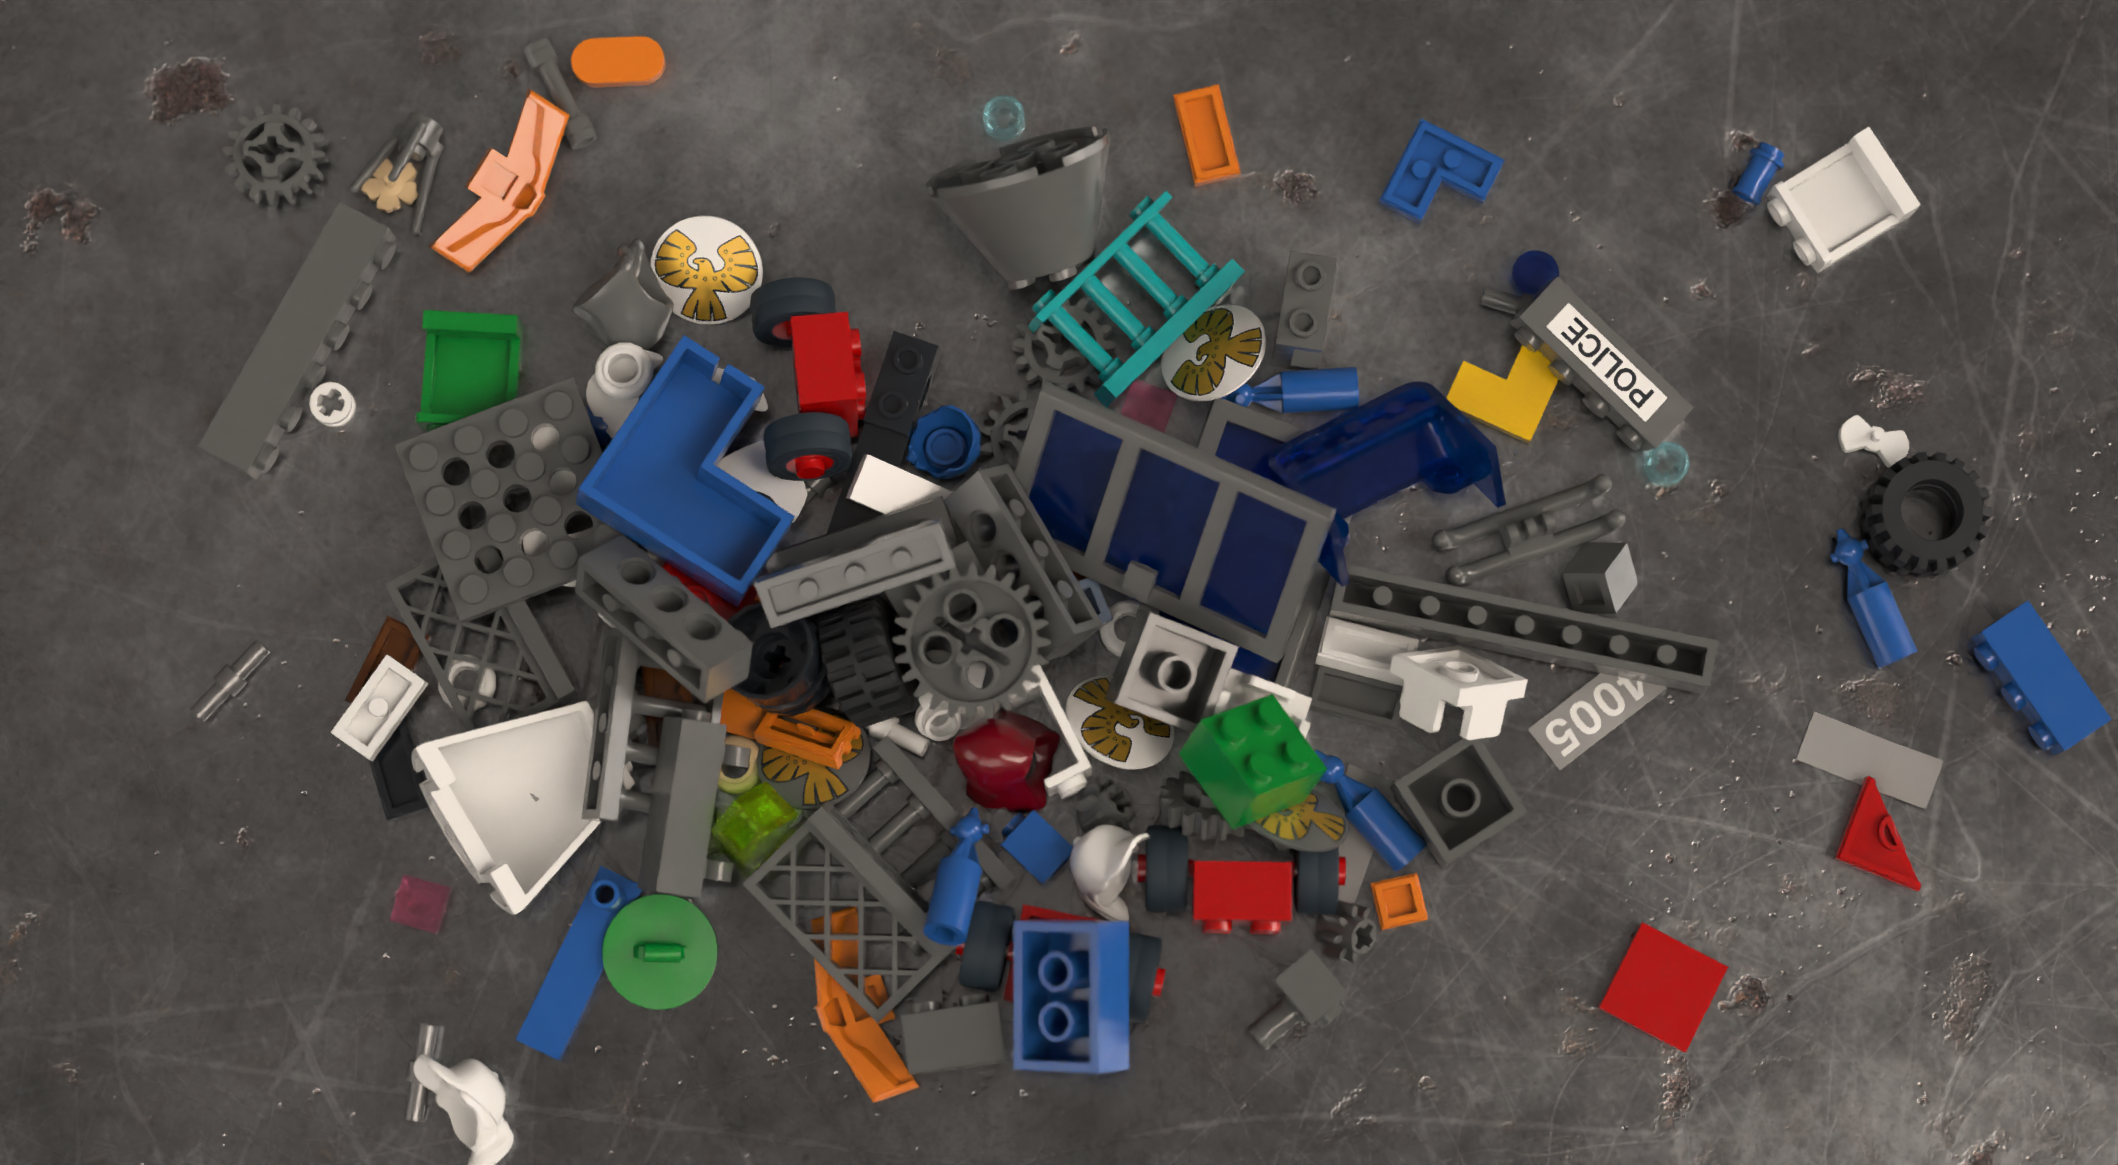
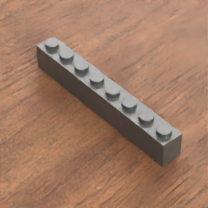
(1525, 629)

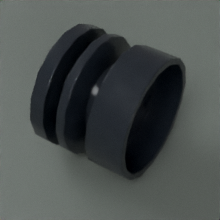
(782, 689)

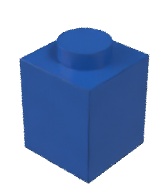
(1036, 846)

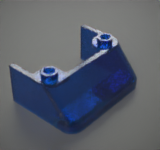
(1381, 451)

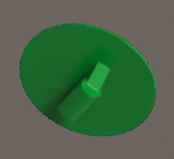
(659, 951)

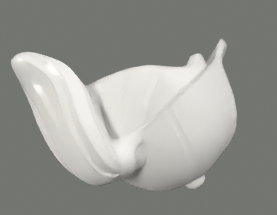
(1102, 867)
(474, 1103)

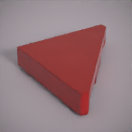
(1873, 841)

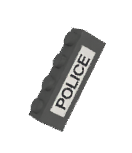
(1600, 365)

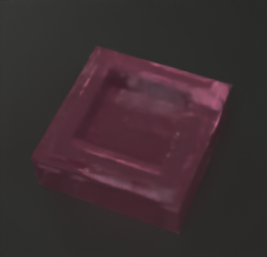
(1149, 405)
(420, 904)

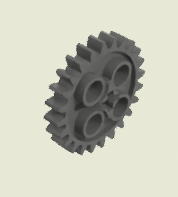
(950, 679)

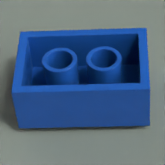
(1071, 995)

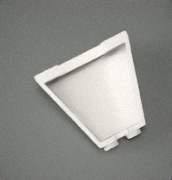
(484, 803)

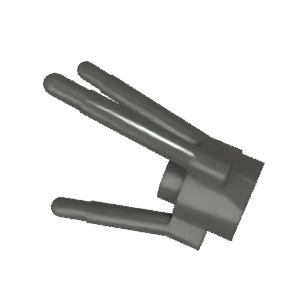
(415, 139)

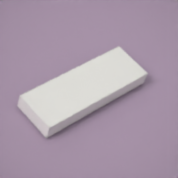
(891, 489)

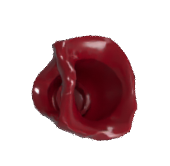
(997, 757)

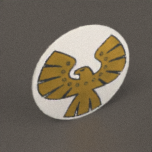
(707, 269)
(1215, 354)
(1113, 731)

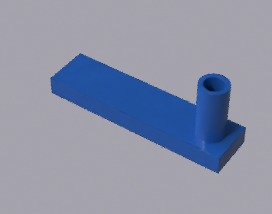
(576, 967)

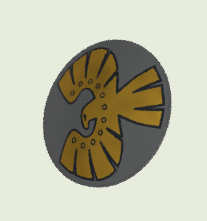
(811, 784)
(1306, 826)

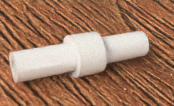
(899, 735)

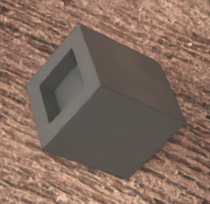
(1600, 578)

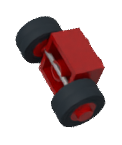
(826, 373)
(1237, 891)
(990, 946)

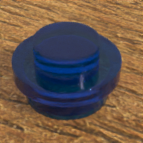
(1533, 270)

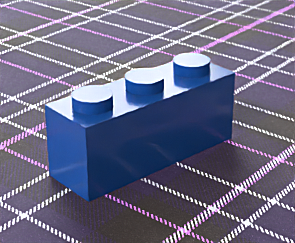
(2039, 679)

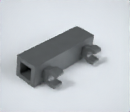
(684, 805)

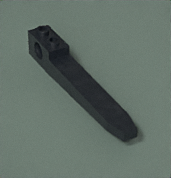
(888, 422)

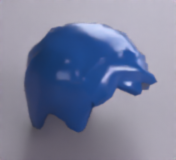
(945, 443)

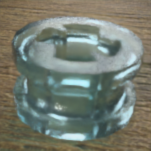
(1016, 111)
(1680, 467)

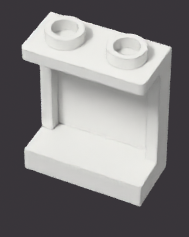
(1842, 201)

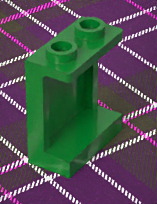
(468, 364)

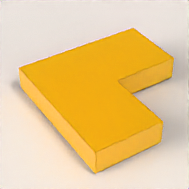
(1510, 403)

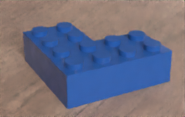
(664, 481)

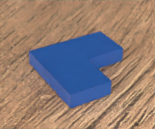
(1437, 159)

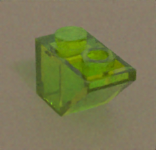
(752, 827)

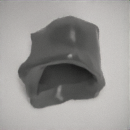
(627, 301)

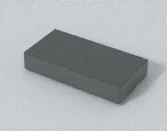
(1356, 698)

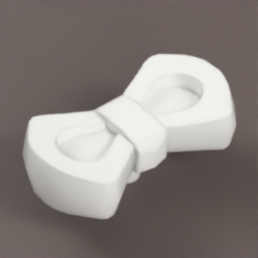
(1857, 434)

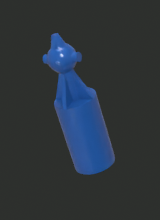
(1303, 391)
(1873, 604)
(1373, 816)
(956, 885)

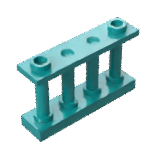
(1146, 341)

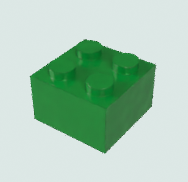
(1252, 761)

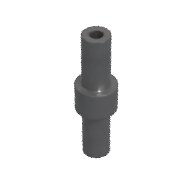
(230, 680)
(417, 1092)

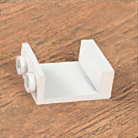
(1073, 778)

